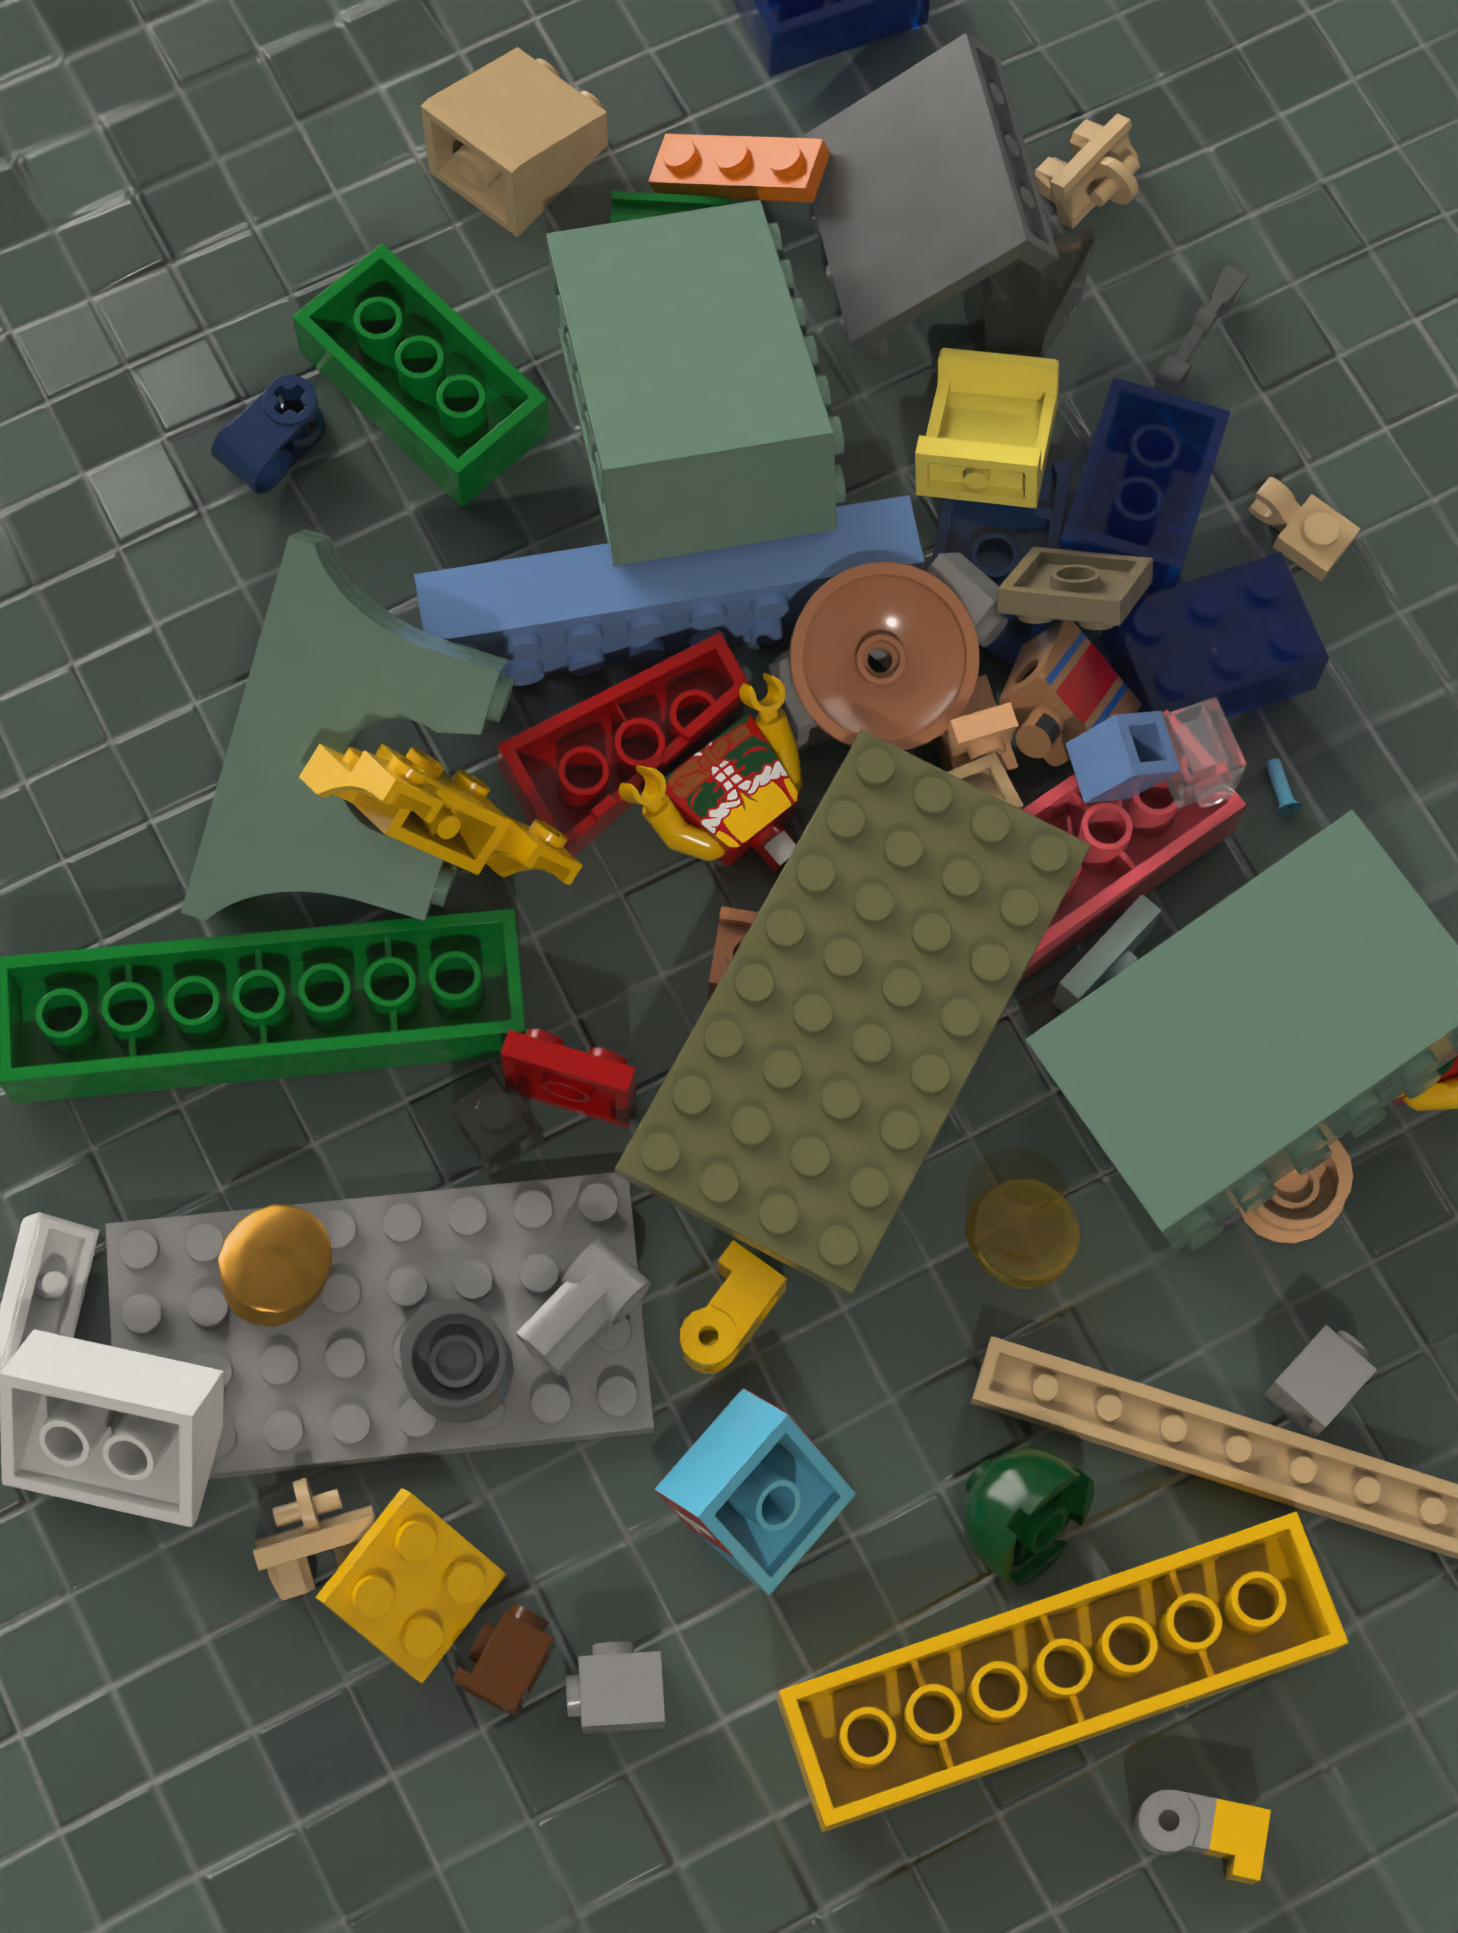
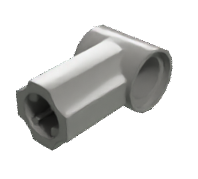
(595, 1292)

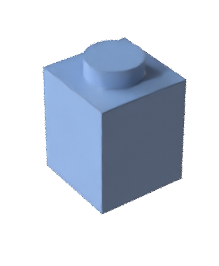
(1122, 756)

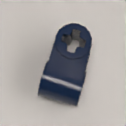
(271, 436)

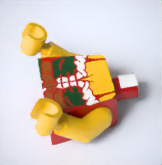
(731, 790)

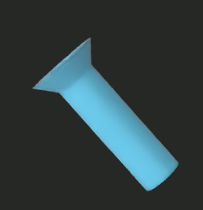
(1287, 804)

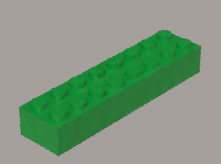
(259, 1006)

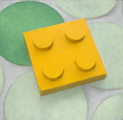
(411, 1585)

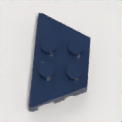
(999, 538)

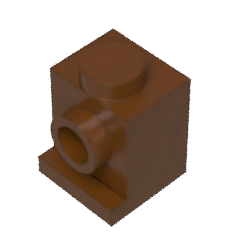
(507, 1660)

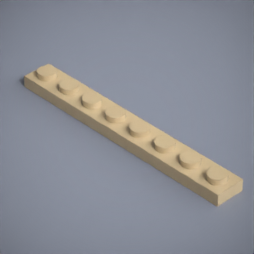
(1219, 1446)

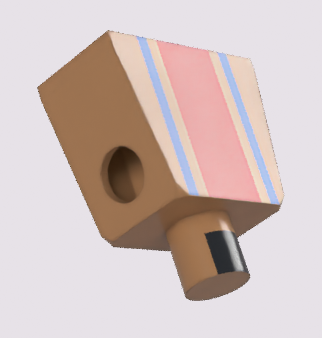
(1061, 691)

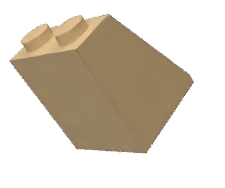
(512, 137)

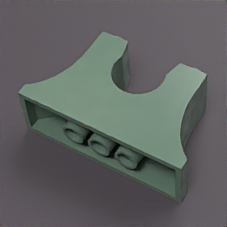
(318, 677)

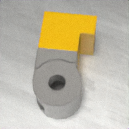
(1206, 1826)

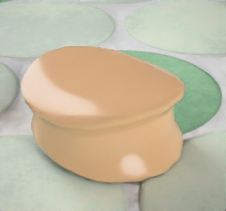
(1305, 1202)

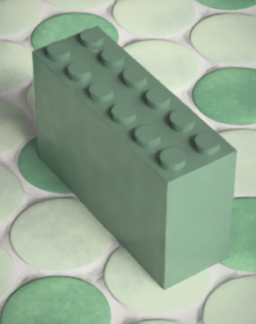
(695, 383)
(1262, 1032)

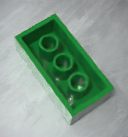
(422, 374)

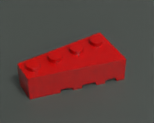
(576, 760)

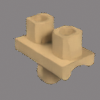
(1097, 172)
(288, 1551)

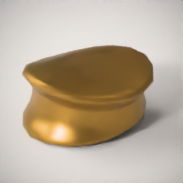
(275, 1264)

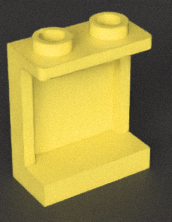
(988, 428)

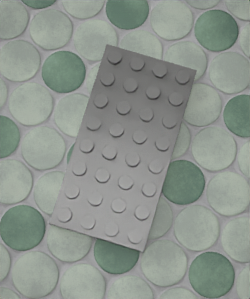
(333, 1378)

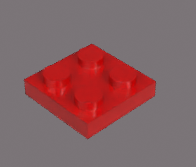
(577, 1081)

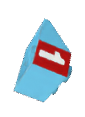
(756, 1490)

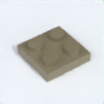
(1074, 587)

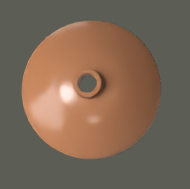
(920, 631)

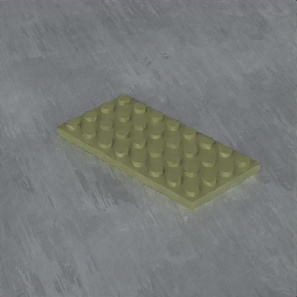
(853, 1013)

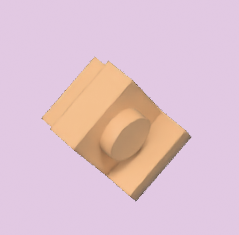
(978, 731)

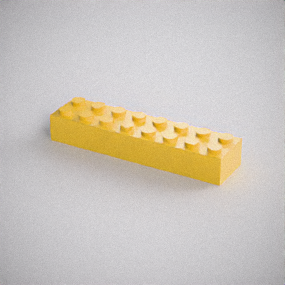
(1059, 1671)

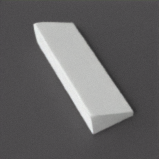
(45, 1280)

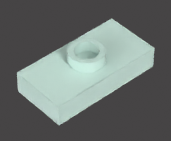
(1109, 955)

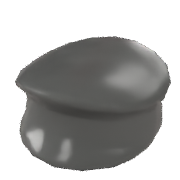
(455, 1360)

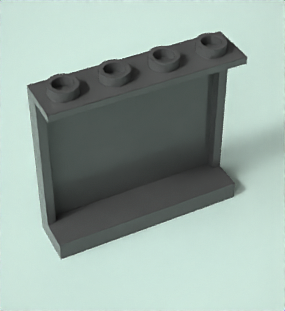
(926, 192)

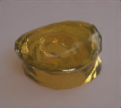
(1023, 1233)

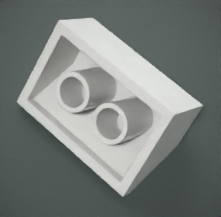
(109, 1426)

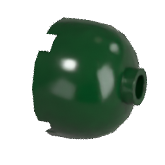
(1021, 1509)

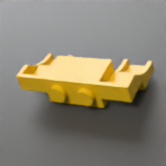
(438, 812)

